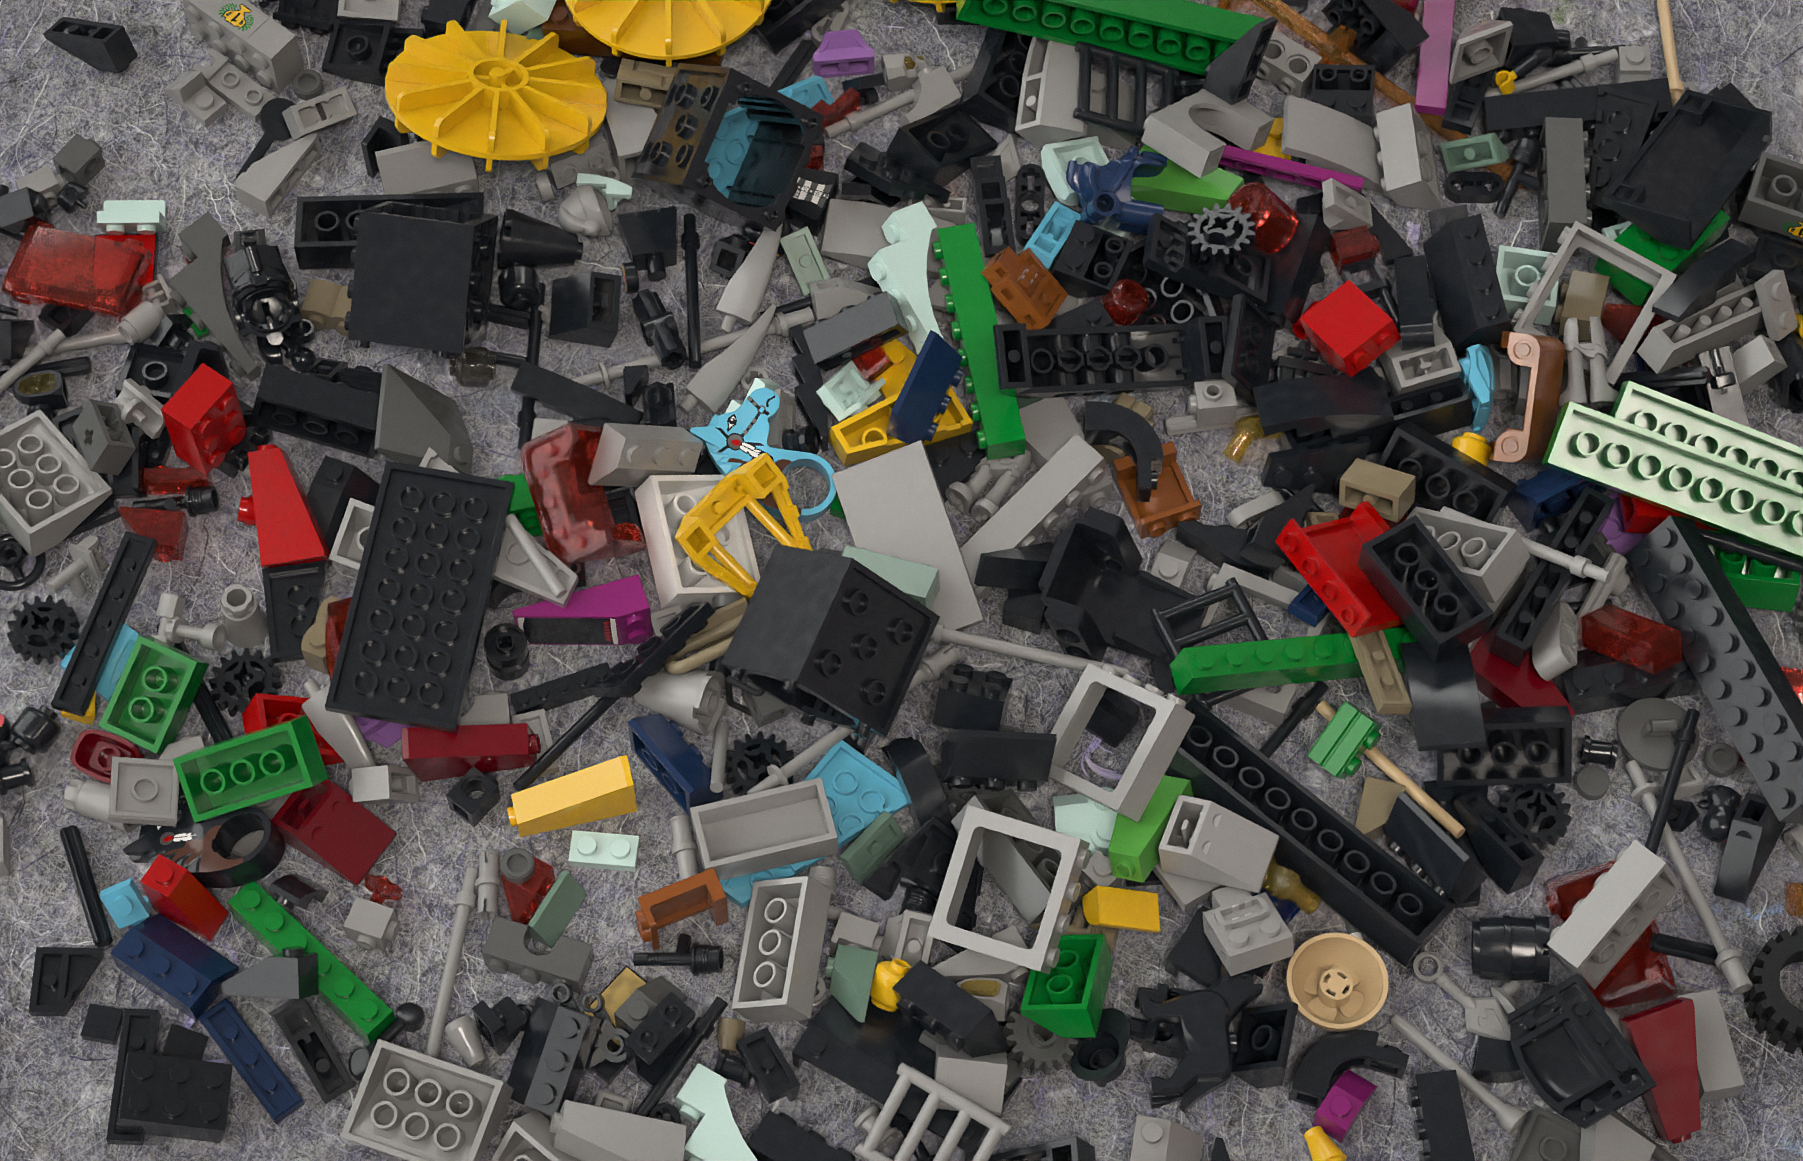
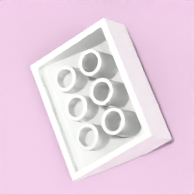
(661, 506)

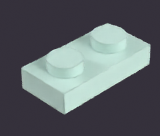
(604, 851)

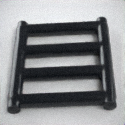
(1114, 59)
(1175, 645)

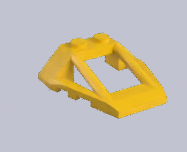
(722, 503)

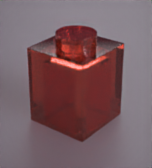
(1352, 246)

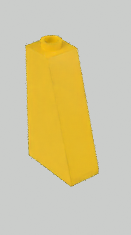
(575, 798)

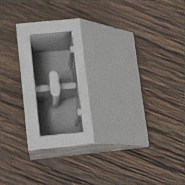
(1420, 367)

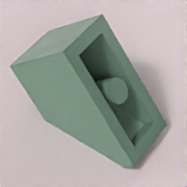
(852, 978)

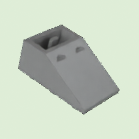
(1216, 845)

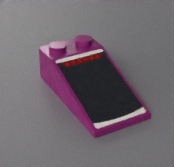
(594, 616)

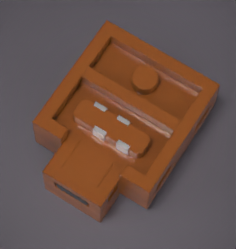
(1024, 287)

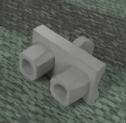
(141, 408)

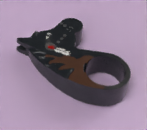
(207, 844)

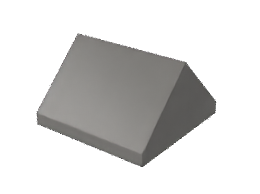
(975, 1078)

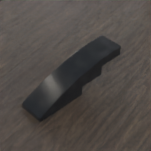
(992, 204)
(1700, 283)
(809, 381)
(569, 396)

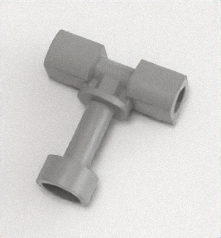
(174, 627)

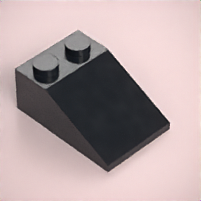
(941, 144)

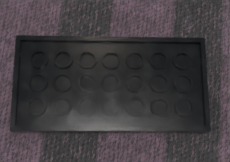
(420, 597)

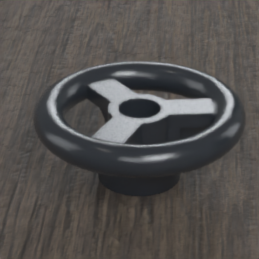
(10, 548)

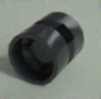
(507, 651)

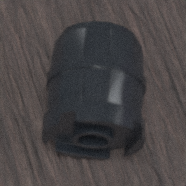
(1511, 948)

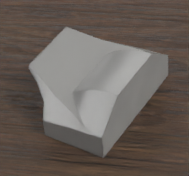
(908, 938)

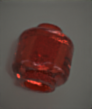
(1125, 302)

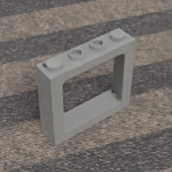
(1612, 252)
(1259, 702)
(1152, 754)
(1064, 891)

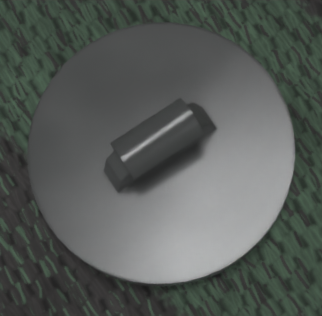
(1649, 731)

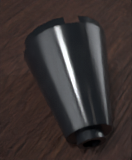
(535, 243)
(1790, 380)

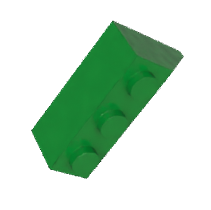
(1758, 582)
(1075, 990)

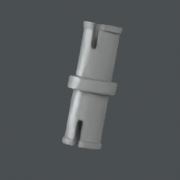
(684, 846)
(488, 885)

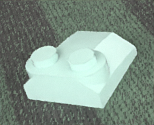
(1055, 163)
(1085, 820)

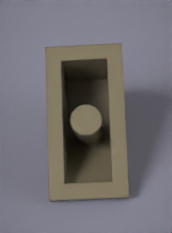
(1376, 805)

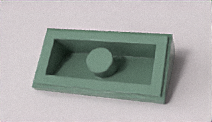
(1473, 152)
(556, 910)

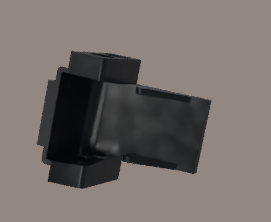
(1102, 598)

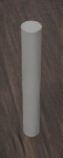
(535, 556)
(719, 757)

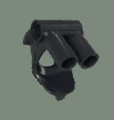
(258, 286)

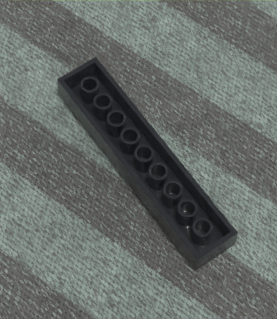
(1727, 658)
(1314, 840)

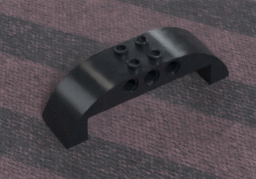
(1108, 358)

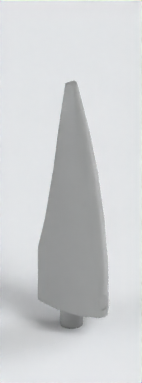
(749, 283)
(722, 374)
(337, 729)

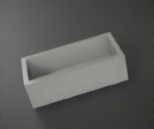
(765, 829)

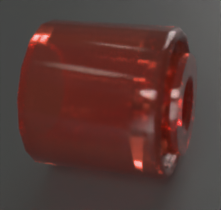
(1273, 217)

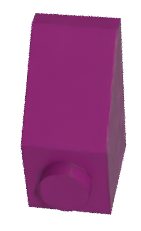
(1343, 1105)

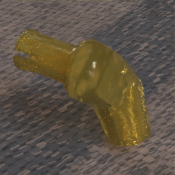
(1248, 429)
(1287, 885)

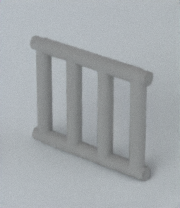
(937, 1093)

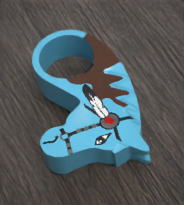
(743, 435)

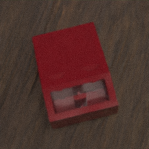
(333, 830)

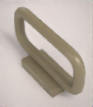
(711, 641)

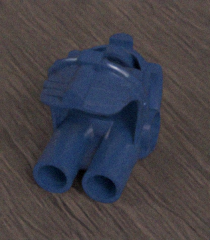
(1110, 188)

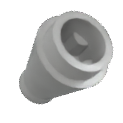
(466, 1040)

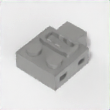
(1246, 930)

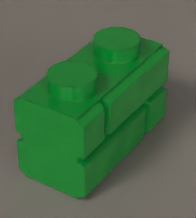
(1345, 741)

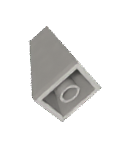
(627, 132)

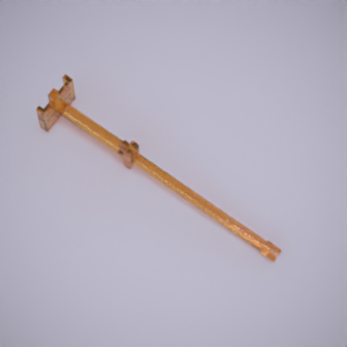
(1335, 50)

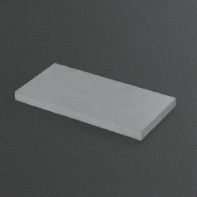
(900, 512)

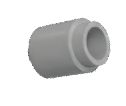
(140, 322)

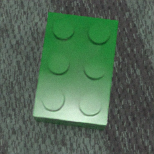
(153, 694)

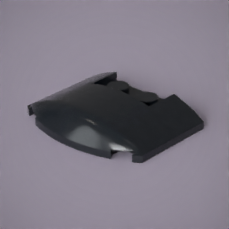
(1576, 1054)

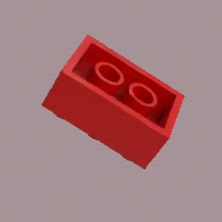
(204, 419)

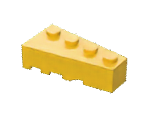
(865, 434)

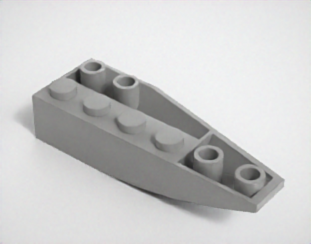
(1050, 94)

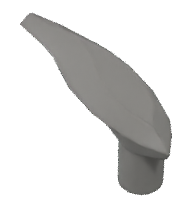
(1504, 996)

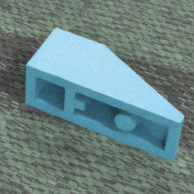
(1052, 234)

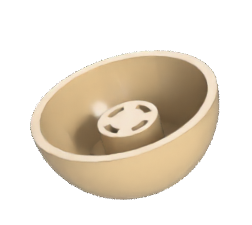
(1337, 965)

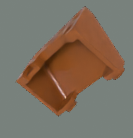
(1546, 361)

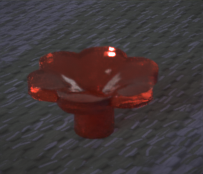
(382, 889)

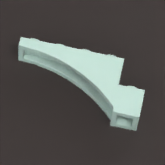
(903, 268)
(717, 1134)

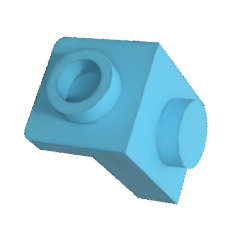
(126, 904)

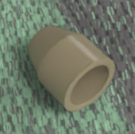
(729, 1032)

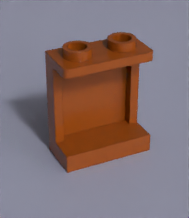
(1167, 504)
(680, 902)

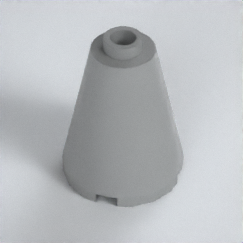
(686, 698)

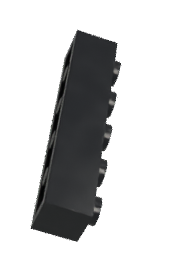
(560, 691)

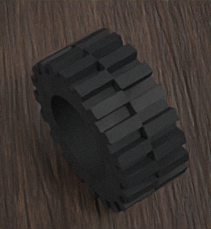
(1766, 996)

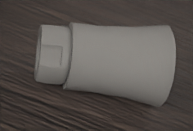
(243, 618)
(91, 800)

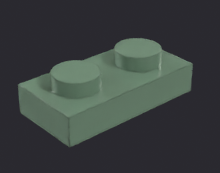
(804, 258)
(872, 846)

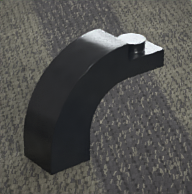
(1127, 430)
(918, 781)
(1338, 1054)
(1495, 1058)

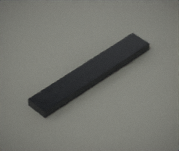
(104, 624)

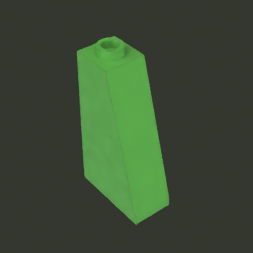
(1184, 191)
(1135, 845)

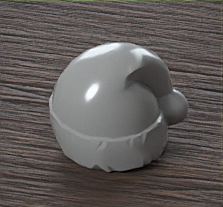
(586, 212)

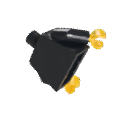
(1530, 44)

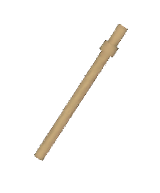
(1675, 84)
(1401, 778)

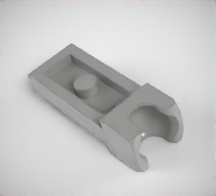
(234, 85)

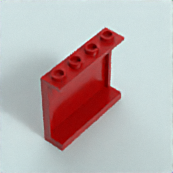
(1329, 560)

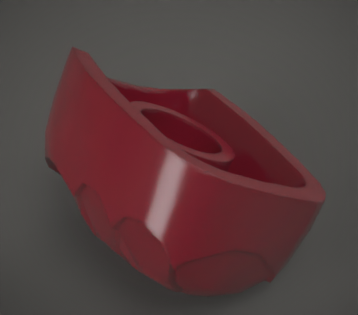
(95, 750)

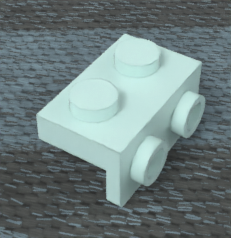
(132, 216)
(848, 392)

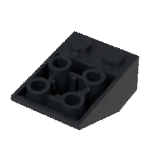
(1383, 31)

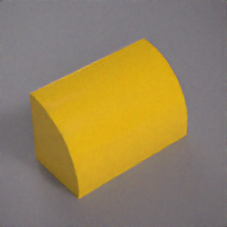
(1122, 909)

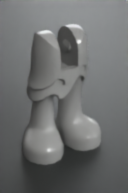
(1596, 354)
(1003, 471)

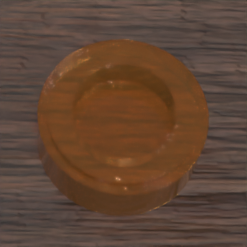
(1794, 899)

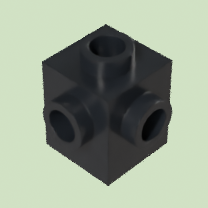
(724, 255)

